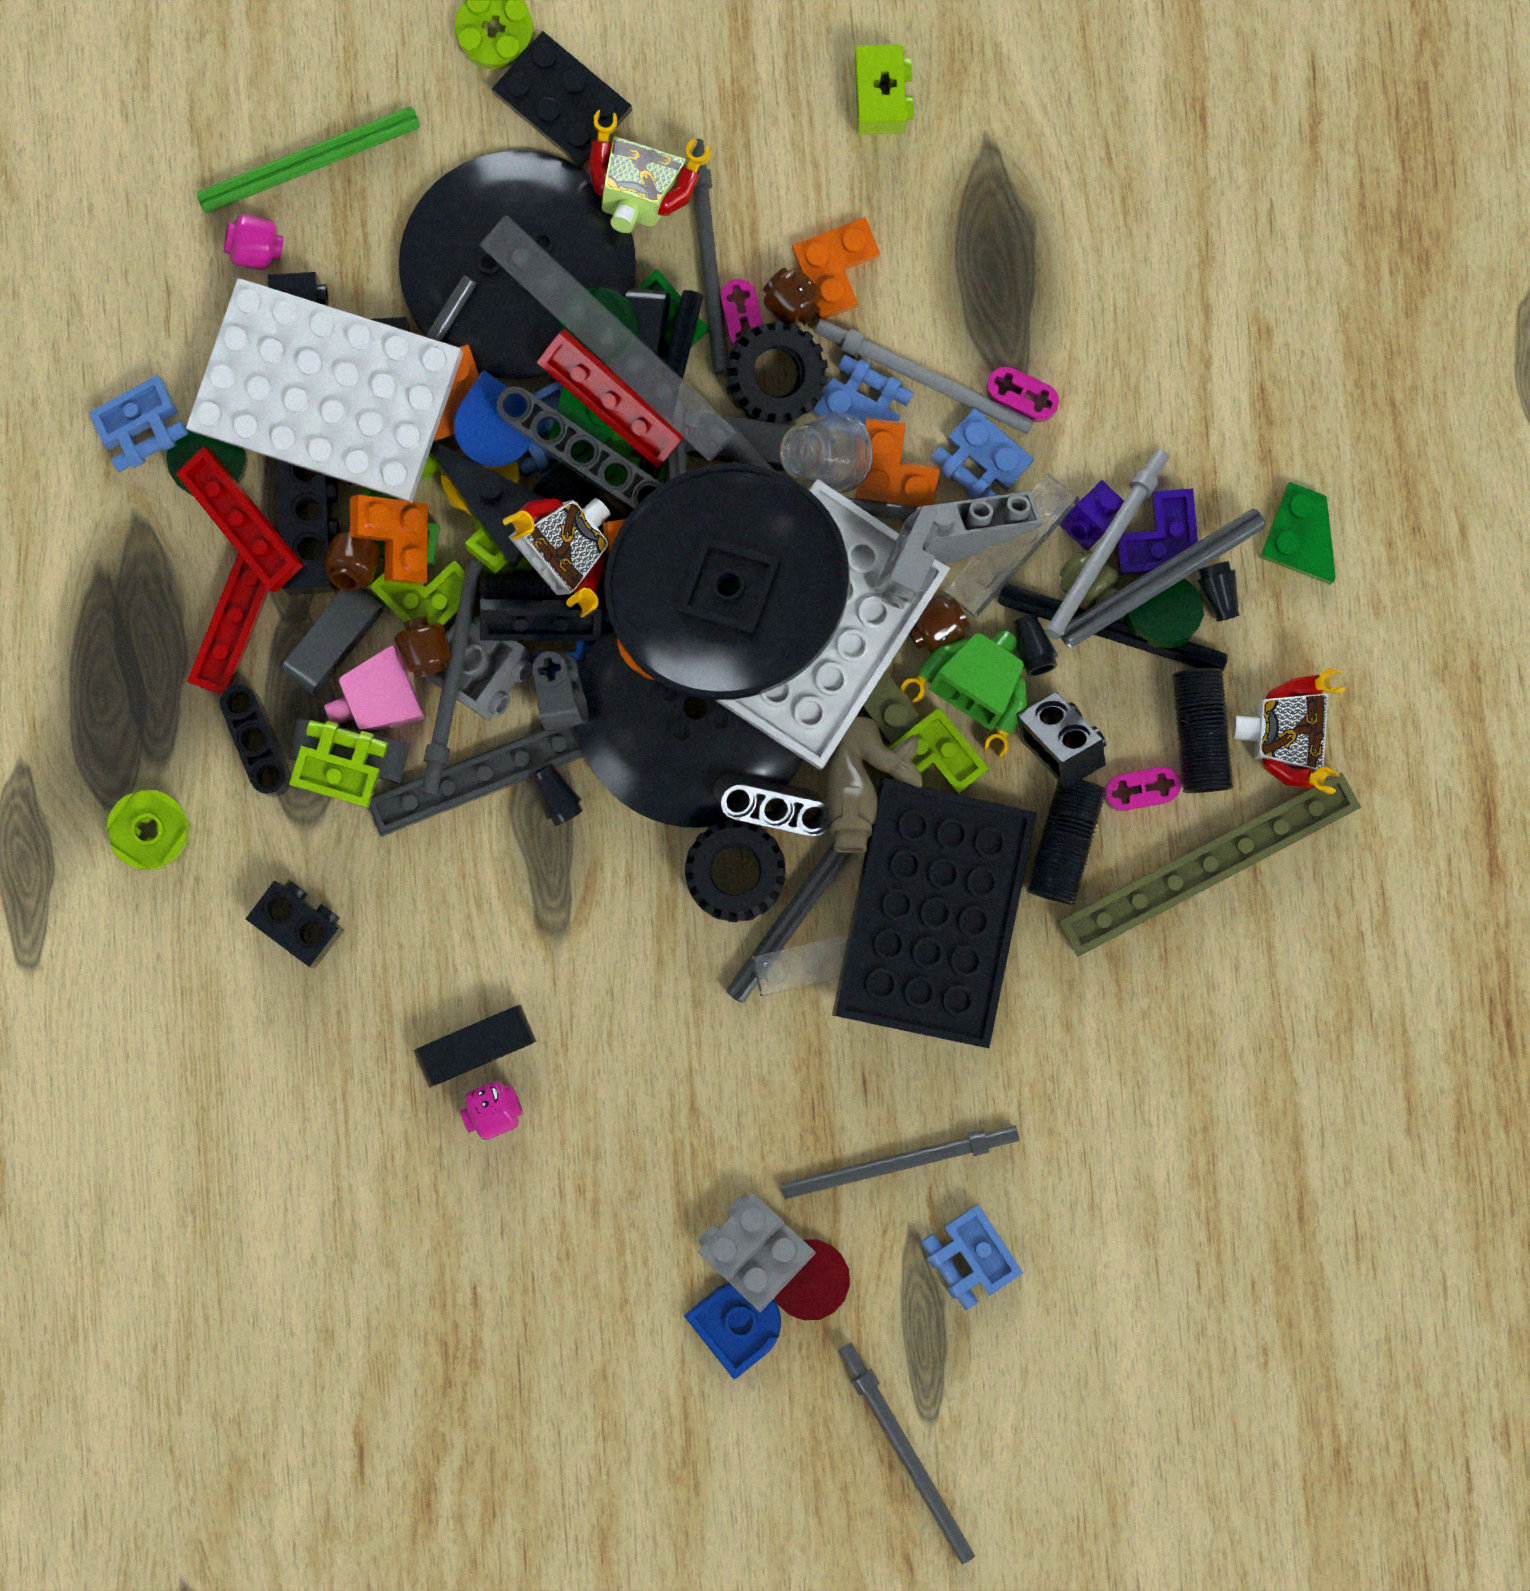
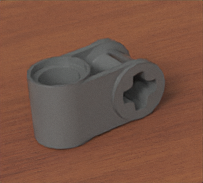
(559, 696)

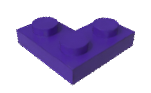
(1173, 533)

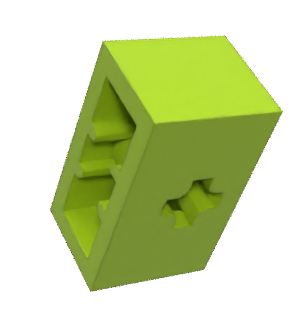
(880, 112)

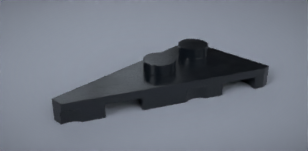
(486, 496)

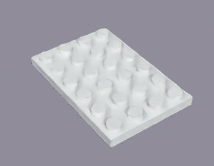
(325, 390)
(823, 700)

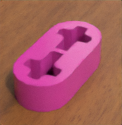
(730, 311)
(1026, 385)
(1143, 798)

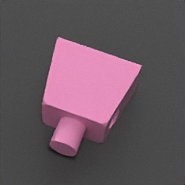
(377, 695)

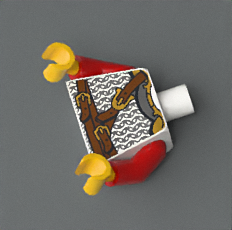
(564, 546)
(1292, 731)

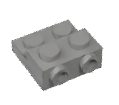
(908, 565)
(488, 672)
(755, 1251)

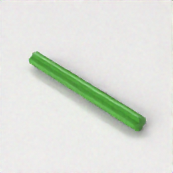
(308, 159)

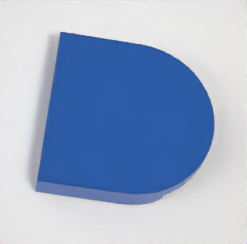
(481, 432)
(735, 1328)

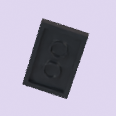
(560, 97)

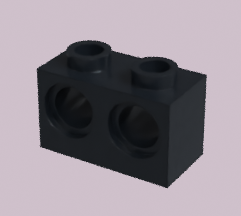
(1062, 739)
(290, 931)

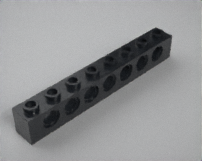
(295, 493)

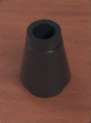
(1220, 590)
(1034, 646)
(556, 795)

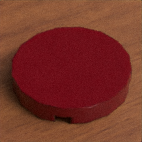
(818, 1286)

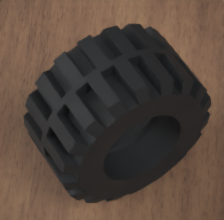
(809, 368)
(726, 836)

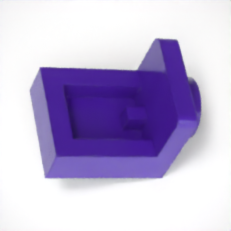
(1092, 515)

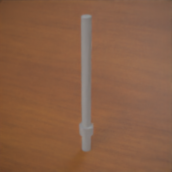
(854, 342)
(1141, 487)

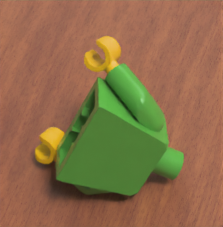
(979, 680)

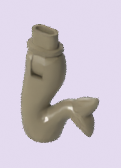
(850, 789)

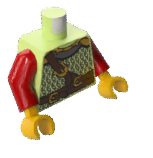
(639, 180)

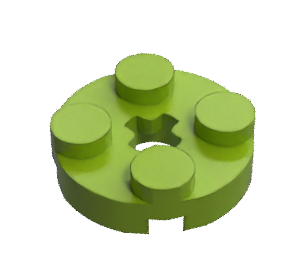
(507, 45)
(125, 835)

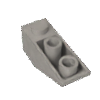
(981, 524)

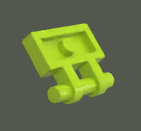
(334, 775)

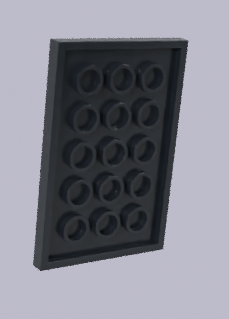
(934, 913)

